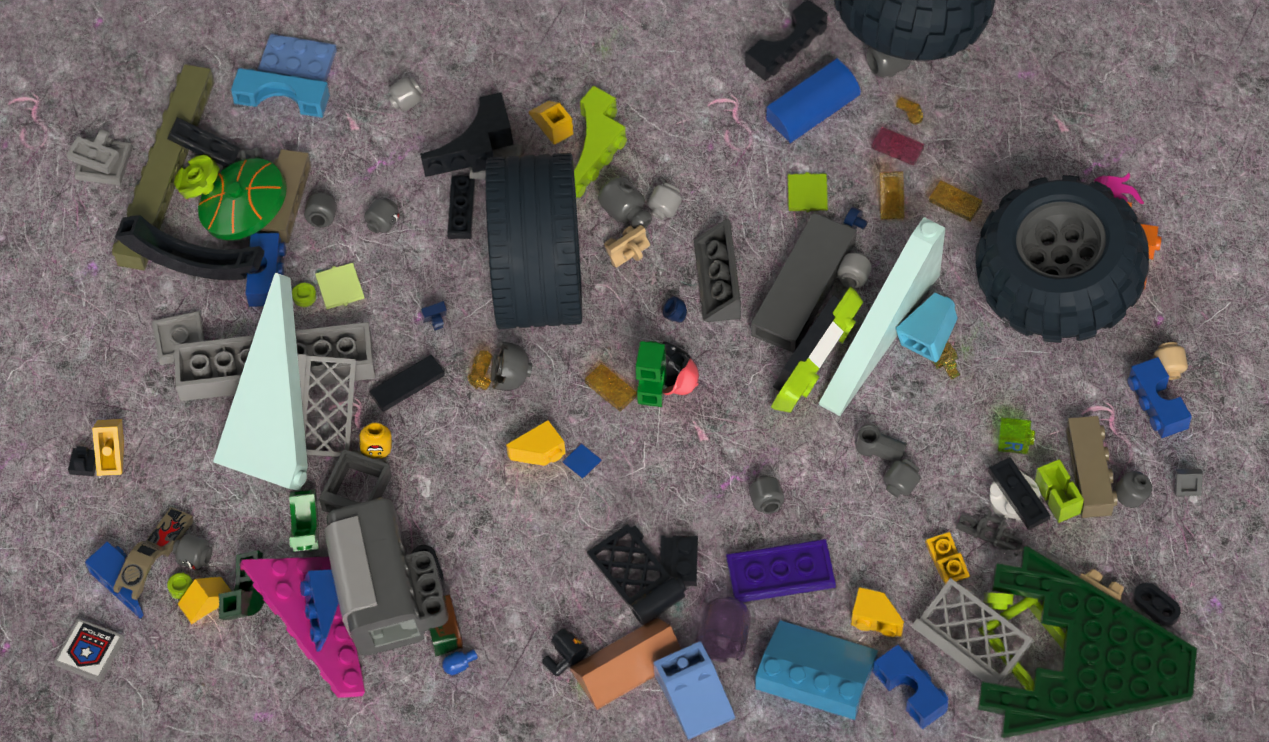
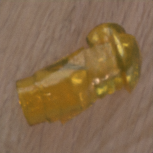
(479, 368)

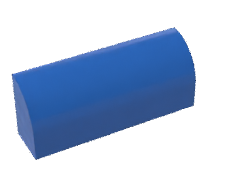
(813, 100)

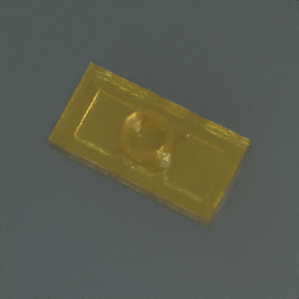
(955, 201)
(610, 387)

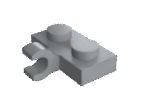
(94, 154)

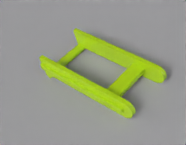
(998, 646)

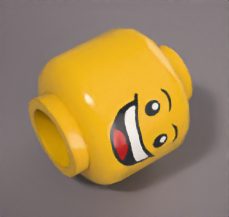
(375, 441)

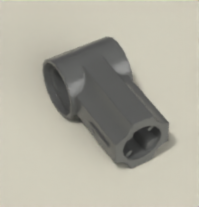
(882, 445)

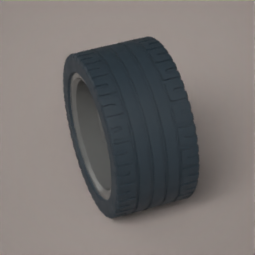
(533, 240)

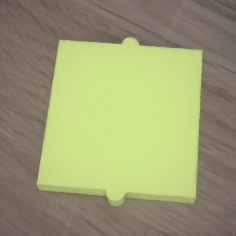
(339, 286)

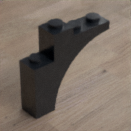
(475, 145)

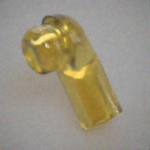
(913, 110)

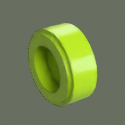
(304, 294)
(179, 584)

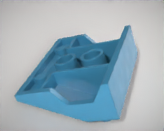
(815, 669)

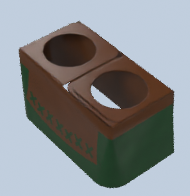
(448, 636)

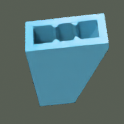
(929, 327)

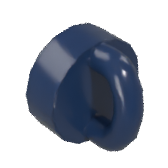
(675, 309)

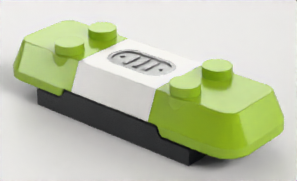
(801, 369)

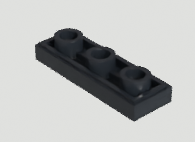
(461, 207)

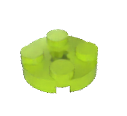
(197, 177)

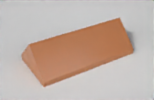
(625, 662)

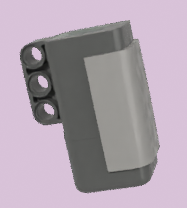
(377, 579)

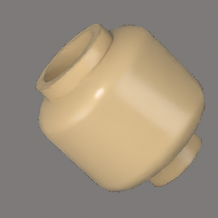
(1173, 359)

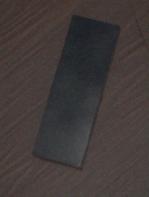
(203, 142)
(407, 383)
(1019, 493)

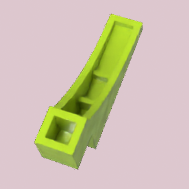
(602, 137)

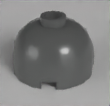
(510, 367)

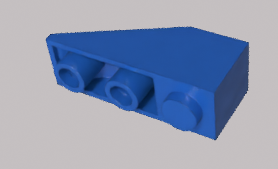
(320, 604)

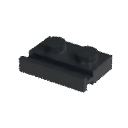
(680, 557)

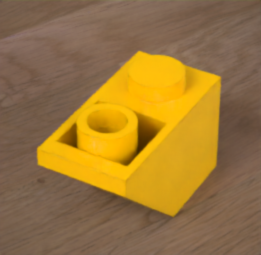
(553, 121)
(876, 613)

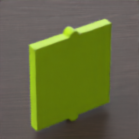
(807, 192)

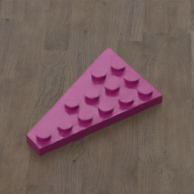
(280, 586)

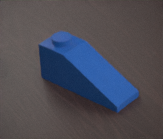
(106, 567)

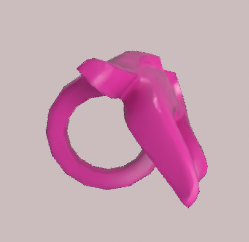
(1117, 186)

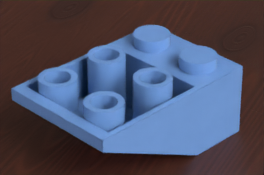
(693, 690)

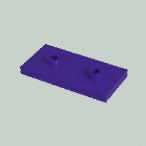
(780, 571)

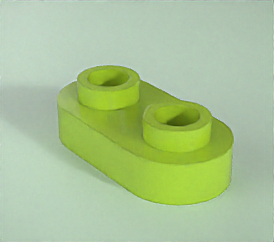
(998, 601)

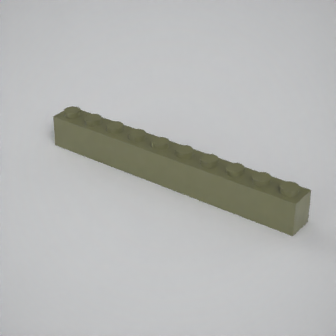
(166, 157)

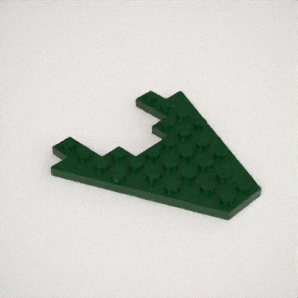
(1110, 656)

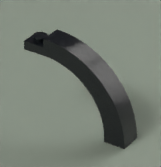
(186, 257)

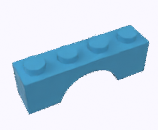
(255, 86)

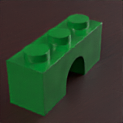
(651, 373)

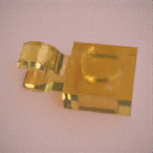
(947, 361)

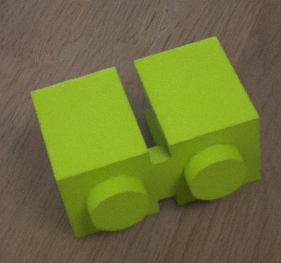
(1053, 483)

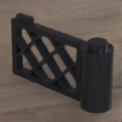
(658, 594)

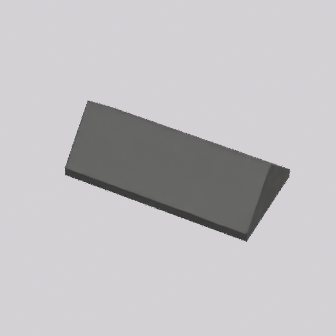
(718, 274)

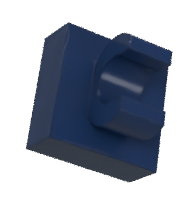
(434, 314)

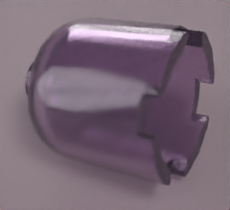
(724, 629)

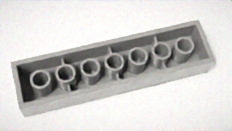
(216, 366)

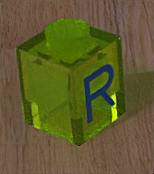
(1015, 436)

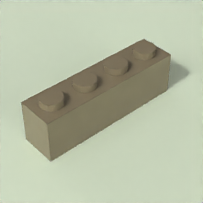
(295, 169)
(1090, 466)

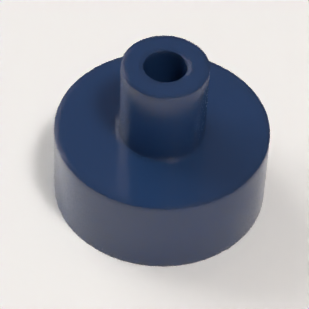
(854, 219)

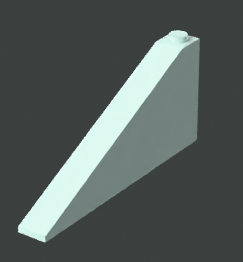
(899, 297)
(266, 416)

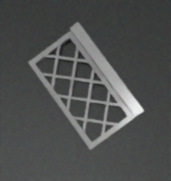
(304, 372)
(958, 651)

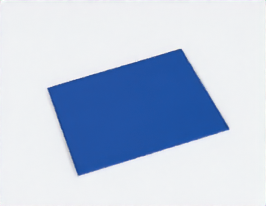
(582, 461)

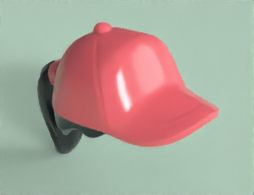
(680, 371)

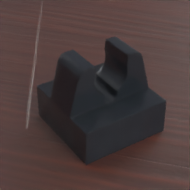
(82, 462)

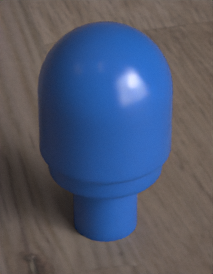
(458, 661)

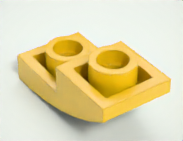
(946, 558)

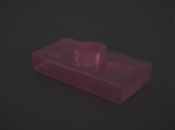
(897, 146)

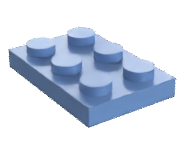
(297, 57)

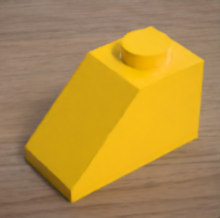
(108, 446)
(537, 446)

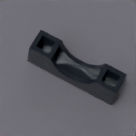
(768, 57)

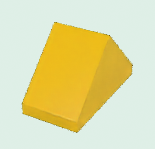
(202, 597)

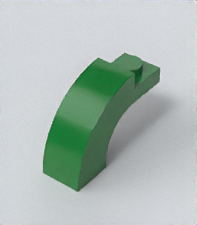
(304, 520)

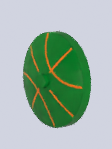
(242, 199)

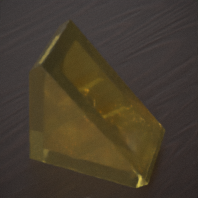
(891, 195)

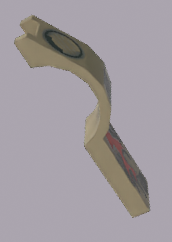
(145, 553)

